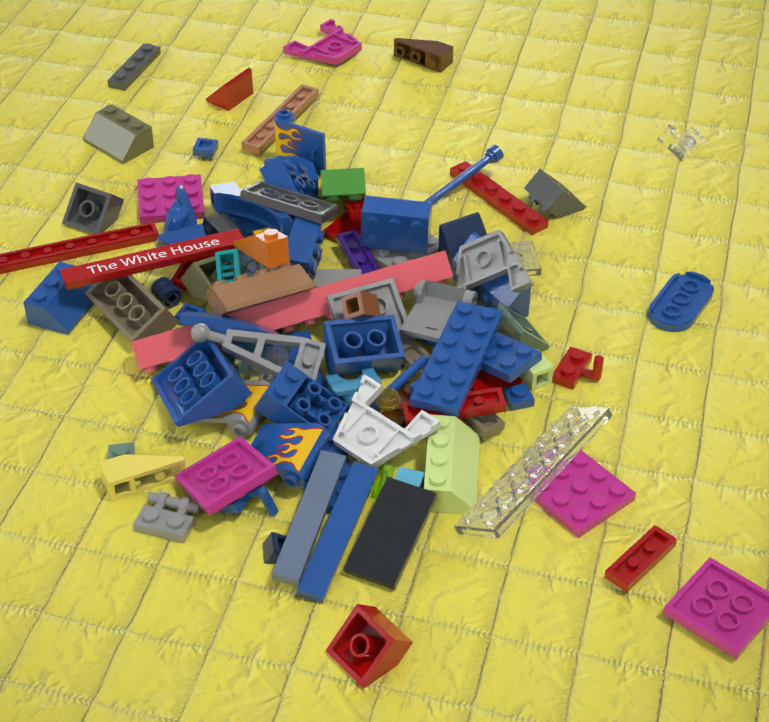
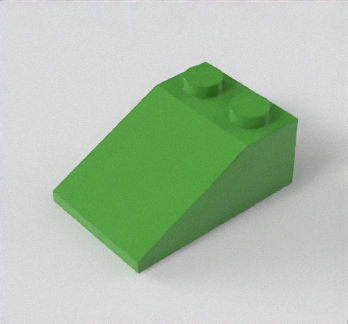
(343, 184)

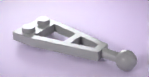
(307, 359)

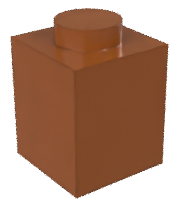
(360, 305)

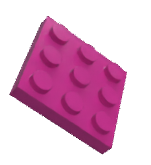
(159, 194)
(225, 475)
(584, 495)
(721, 607)

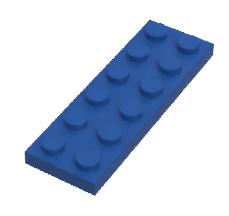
(506, 357)
(456, 359)

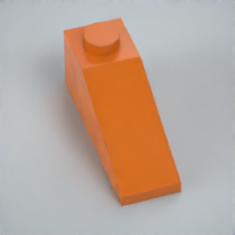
(267, 248)

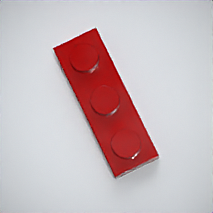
(640, 558)

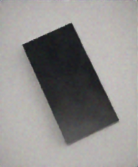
(390, 533)

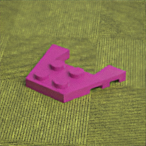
(331, 49)

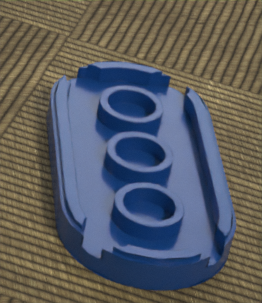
(680, 302)

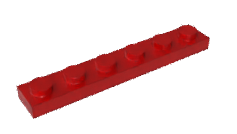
(502, 200)

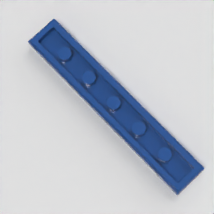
(337, 532)

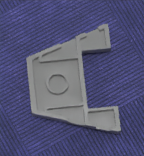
(489, 259)

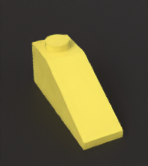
(138, 473)

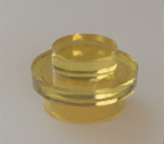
(388, 400)

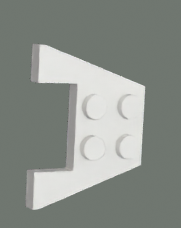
(373, 436)

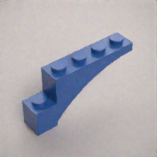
(226, 200)

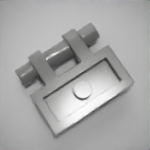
(165, 523)

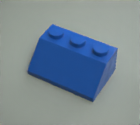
(56, 307)
(362, 345)

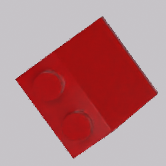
(368, 645)

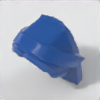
(181, 212)

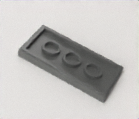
(289, 202)

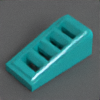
(225, 257)

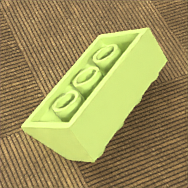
(452, 465)

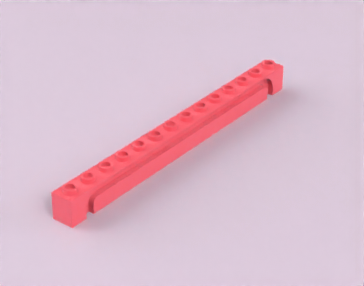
(294, 309)

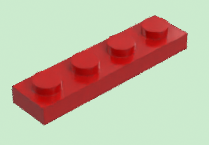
(477, 404)

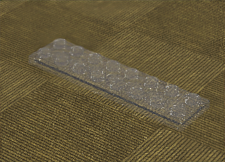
(532, 472)

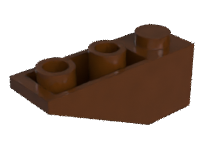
(426, 53)

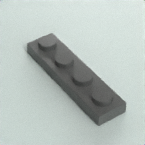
(134, 66)

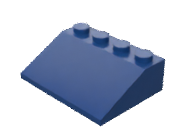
(200, 384)

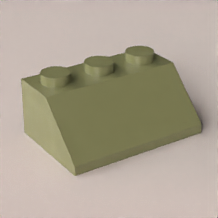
(119, 134)

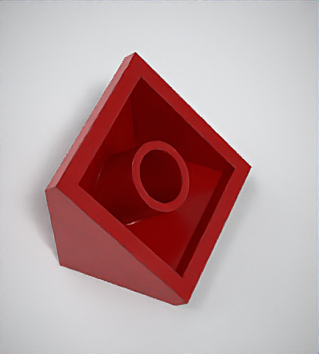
(233, 91)

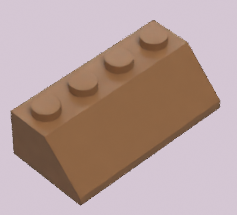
(258, 289)

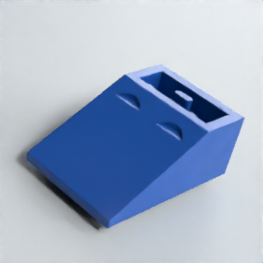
(289, 175)
(299, 399)

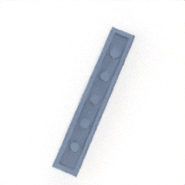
(309, 518)

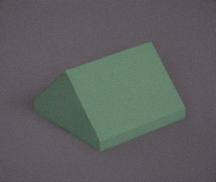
(520, 329)

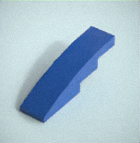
(221, 323)

